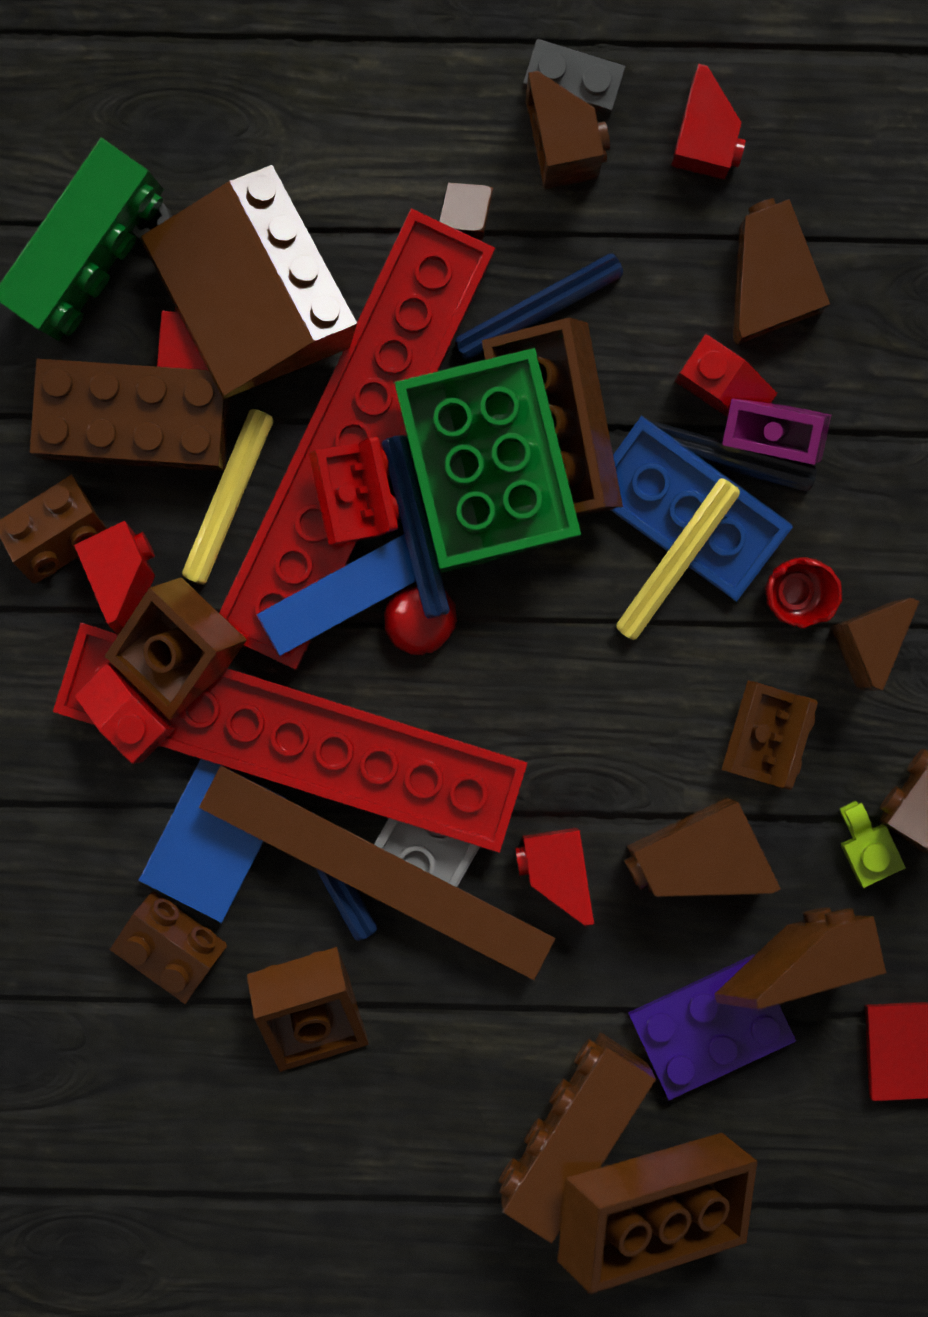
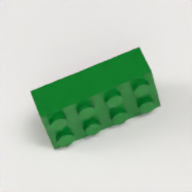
(81, 241)

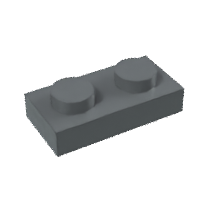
(582, 74)

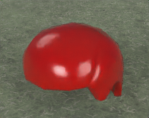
(803, 592)
(410, 627)

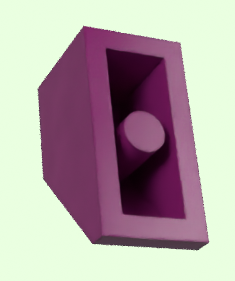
(777, 430)

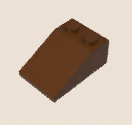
(807, 959)

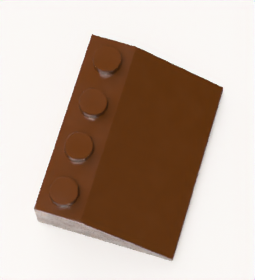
(250, 283)

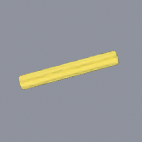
(227, 496)
(678, 558)

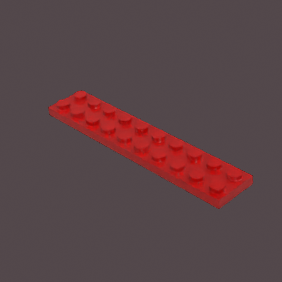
(396, 338)
(328, 750)

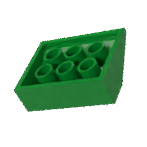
(487, 460)

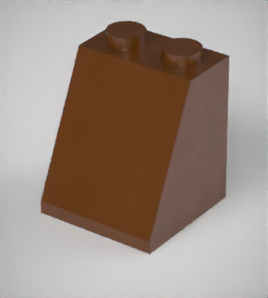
(703, 856)

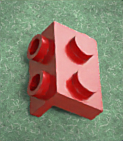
(354, 491)

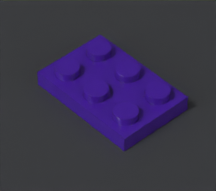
(700, 1040)

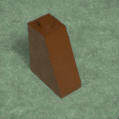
(774, 273)

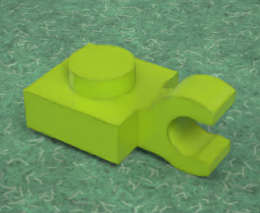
(870, 850)

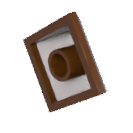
(873, 642)

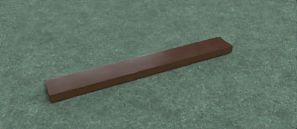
(377, 872)

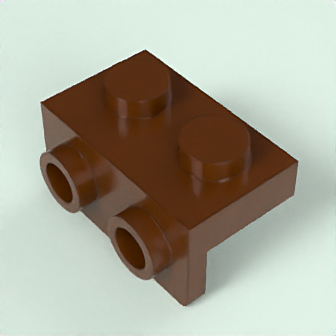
(45, 529)
(770, 735)
(168, 946)

